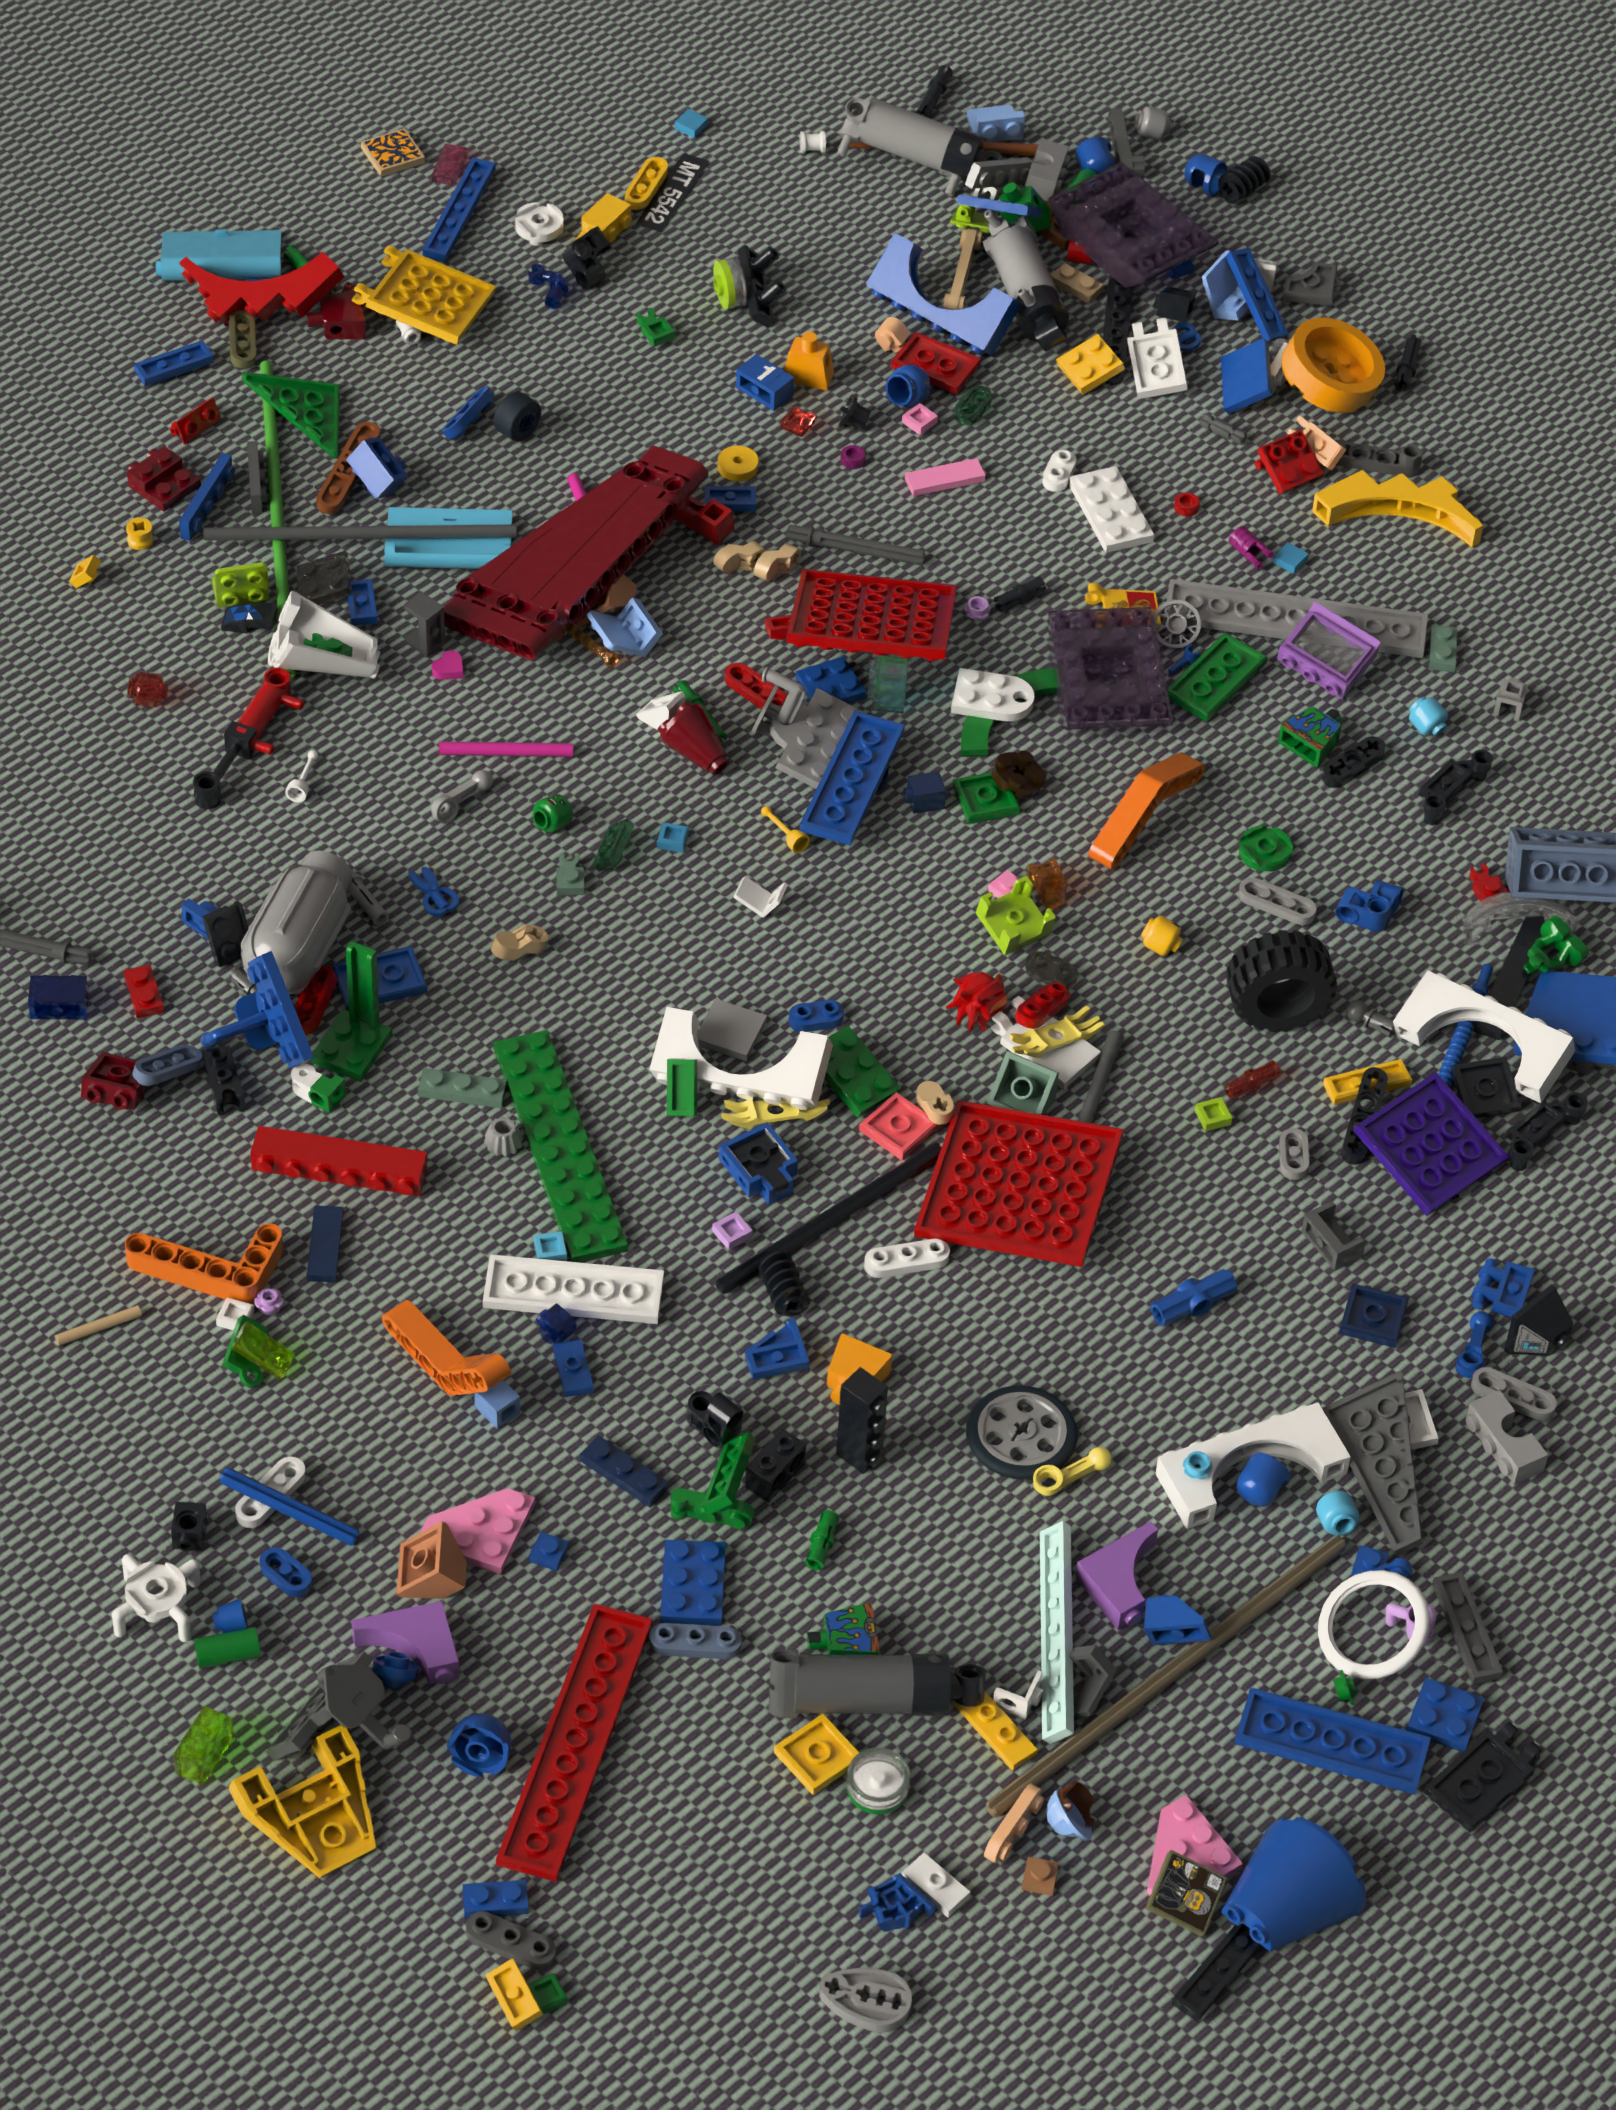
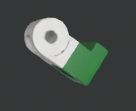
(317, 1088)

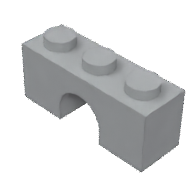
(1048, 168)
(1516, 1456)

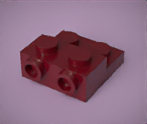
(162, 478)
(112, 1082)

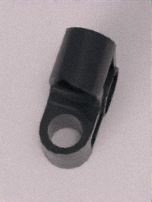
(587, 267)
(718, 1420)

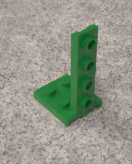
(356, 1034)

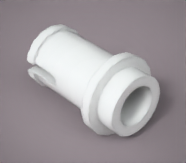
(409, 333)

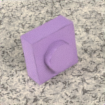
(732, 1230)

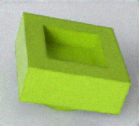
(1213, 1114)

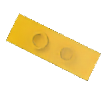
(999, 1732)

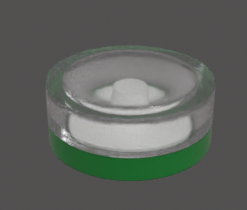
(878, 1781)

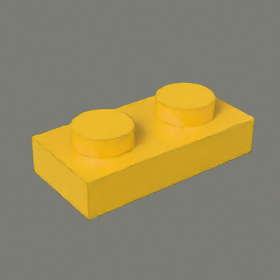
(514, 1994)

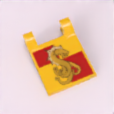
(1121, 598)

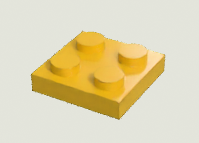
(1090, 364)
(816, 1754)

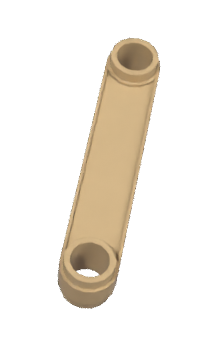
(969, 242)

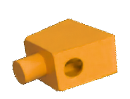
(810, 362)
(851, 1355)

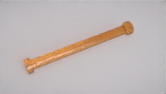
(609, 658)

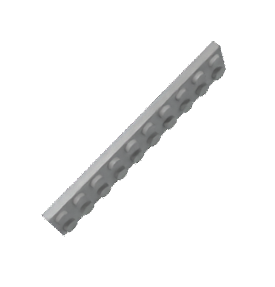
(1279, 614)

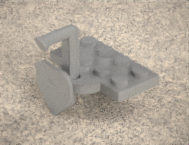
(804, 731)

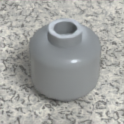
(1152, 123)

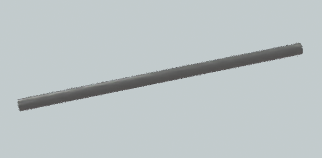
(360, 532)

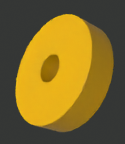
(737, 463)

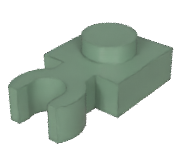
(570, 876)

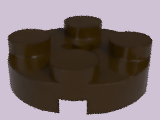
(1018, 773)

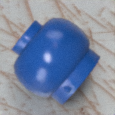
(908, 386)

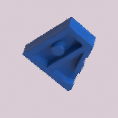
(778, 1353)

